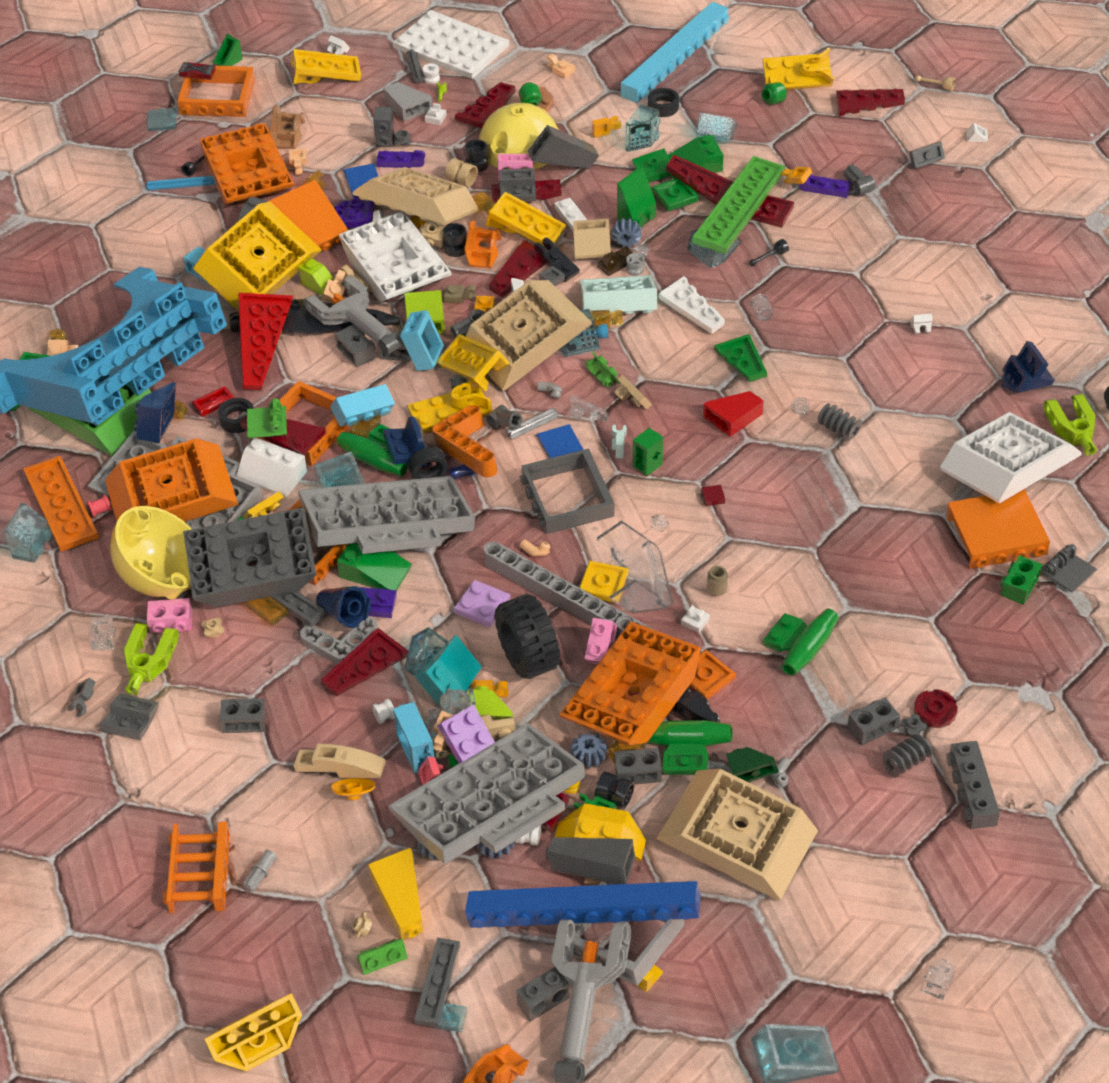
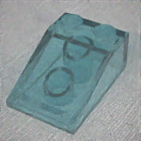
(338, 471)
(793, 1053)

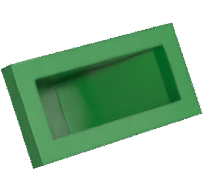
(229, 52)

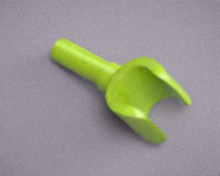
(441, 89)

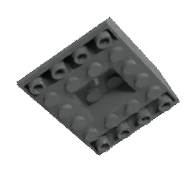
(221, 554)

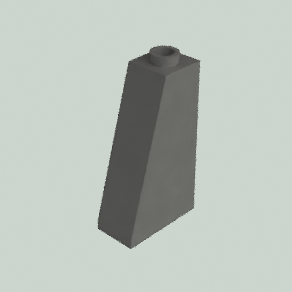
(562, 149)
(593, 858)

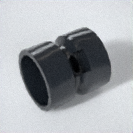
(476, 154)
(454, 239)
(607, 787)

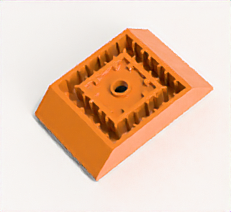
(245, 164)
(197, 485)
(641, 662)

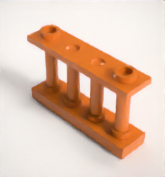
(217, 876)

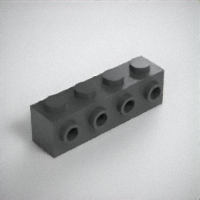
(973, 785)

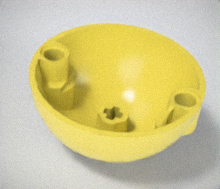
(516, 127)
(151, 552)

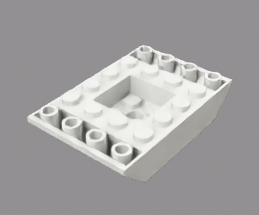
(392, 256)
(1006, 457)

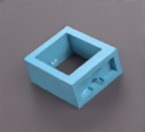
(422, 340)
(413, 735)

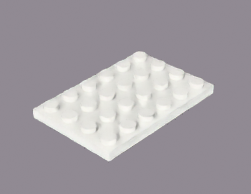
(451, 44)

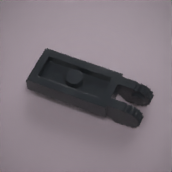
(556, 258)

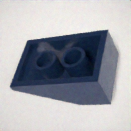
(155, 413)

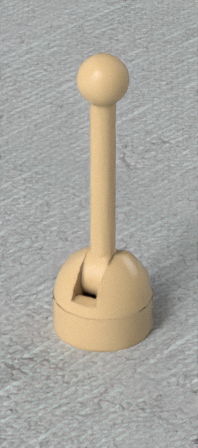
(948, 83)

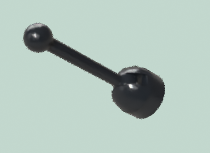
(192, 166)
(779, 247)

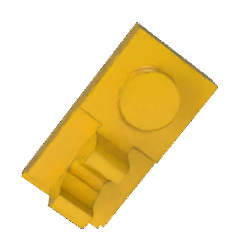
(260, 509)

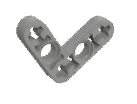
(342, 646)

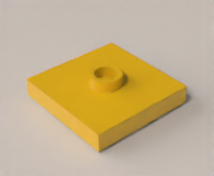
(603, 579)

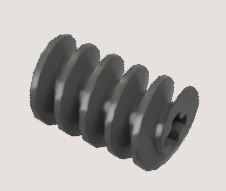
(839, 422)
(906, 754)

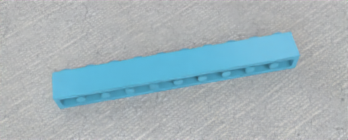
(674, 52)

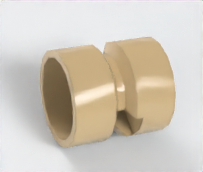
(461, 172)

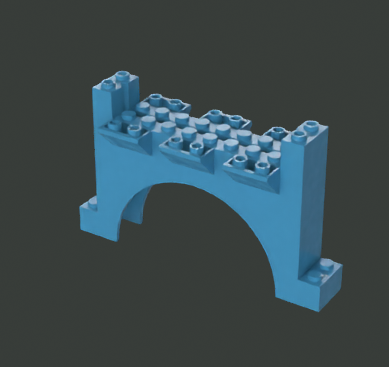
(88, 379)

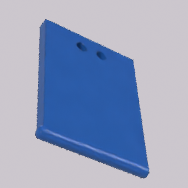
(359, 175)
(559, 441)

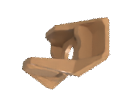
(286, 138)

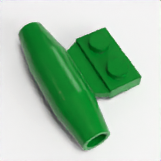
(371, 450)
(800, 639)
(688, 744)

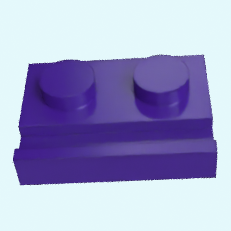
(381, 601)

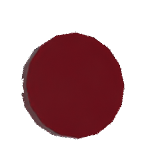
(936, 708)

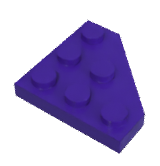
(355, 212)

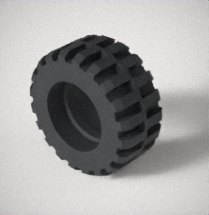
(527, 636)

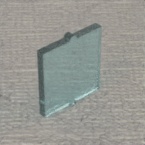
(161, 119)

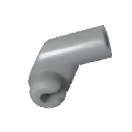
(550, 387)
(781, 779)

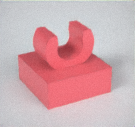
(429, 770)

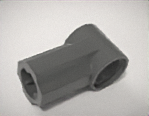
(860, 183)
(463, 326)
(503, 417)

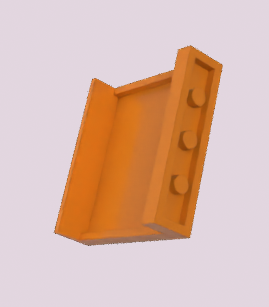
(312, 214)
(998, 531)

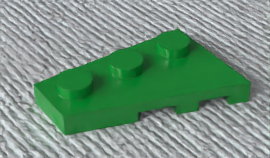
(743, 357)

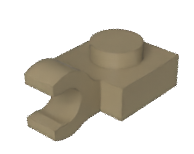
(457, 293)

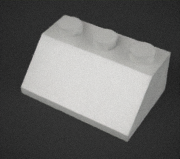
(272, 467)

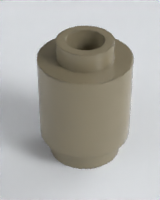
(717, 581)

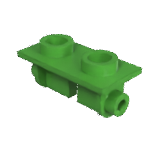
(598, 365)
(383, 956)

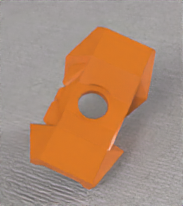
(481, 256)
(502, 1061)

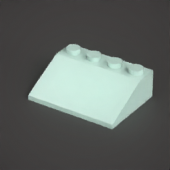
(619, 293)

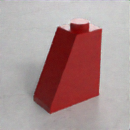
(733, 412)

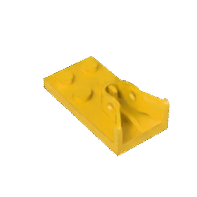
(321, 64)
(799, 71)
(524, 219)
(471, 360)
(438, 408)

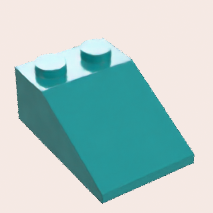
(448, 669)

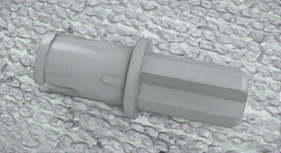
(260, 870)

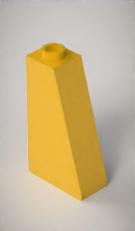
(397, 888)

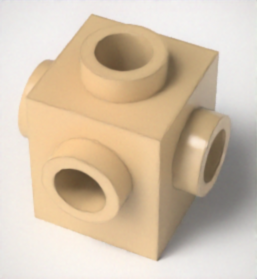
(433, 233)

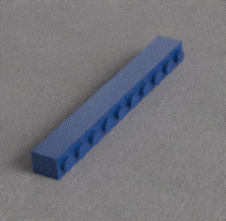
(583, 904)

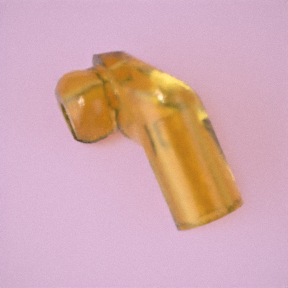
(58, 334)
(181, 409)

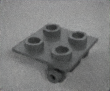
(1068, 568)

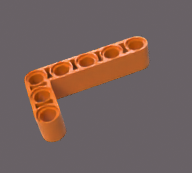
(452, 438)

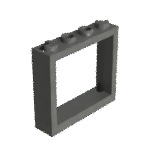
(560, 465)

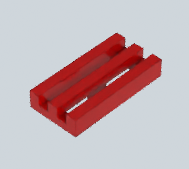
(211, 401)

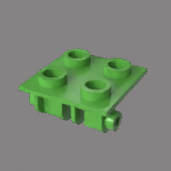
(267, 421)

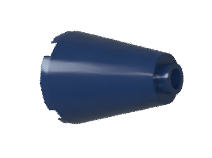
(345, 604)

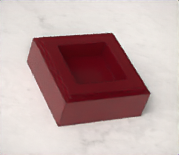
(713, 495)

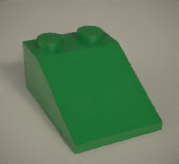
(702, 152)
(635, 198)
(373, 570)

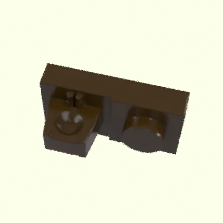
(615, 261)

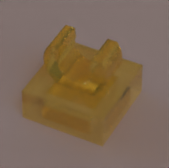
(316, 176)

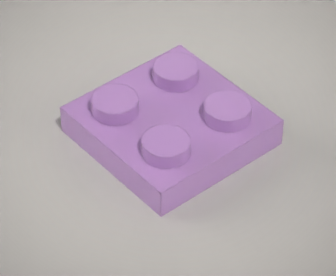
(480, 603)

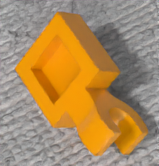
(602, 126)
(797, 176)
(484, 303)
(499, 688)

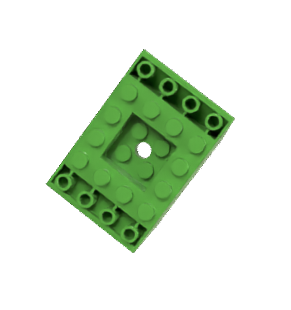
(111, 432)

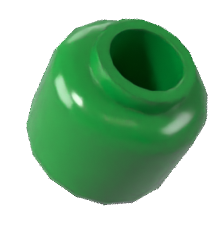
(774, 93)
(530, 94)

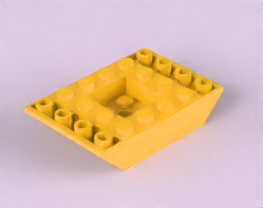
(234, 267)

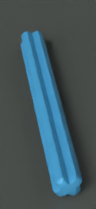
(180, 183)

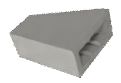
(406, 101)

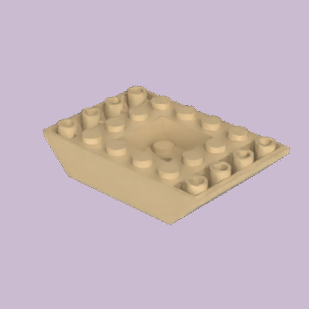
(419, 195)
(549, 325)
(761, 853)

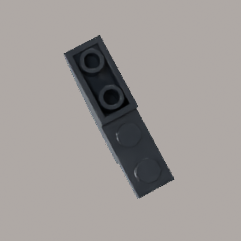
(695, 707)

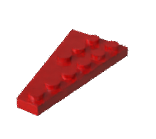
(259, 329)

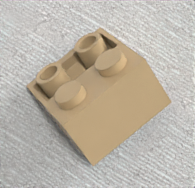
(591, 238)

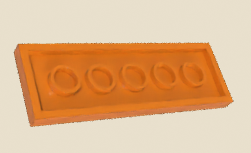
(60, 503)

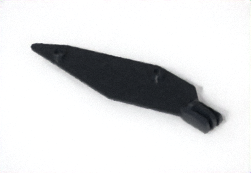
(302, 321)

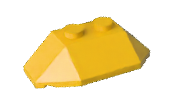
(602, 822)
(256, 1035)

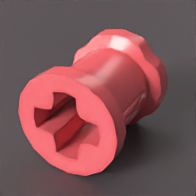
(99, 506)

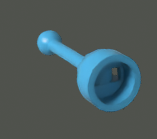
(602, 331)

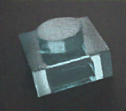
(452, 1017)

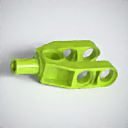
(1077, 431)
(144, 666)

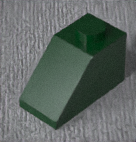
(751, 764)

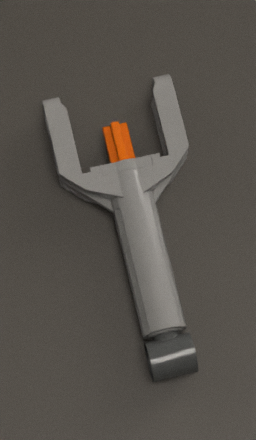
(354, 311)
(584, 979)

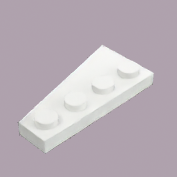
(690, 304)

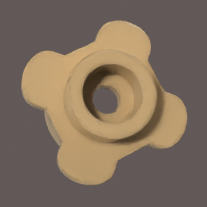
(212, 627)
(361, 925)

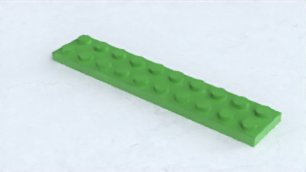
(738, 205)

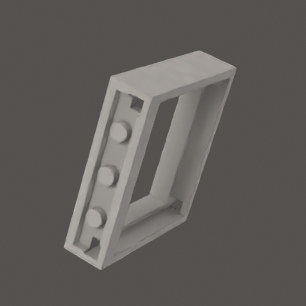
(635, 970)

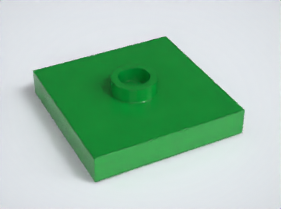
(653, 164)
(674, 194)

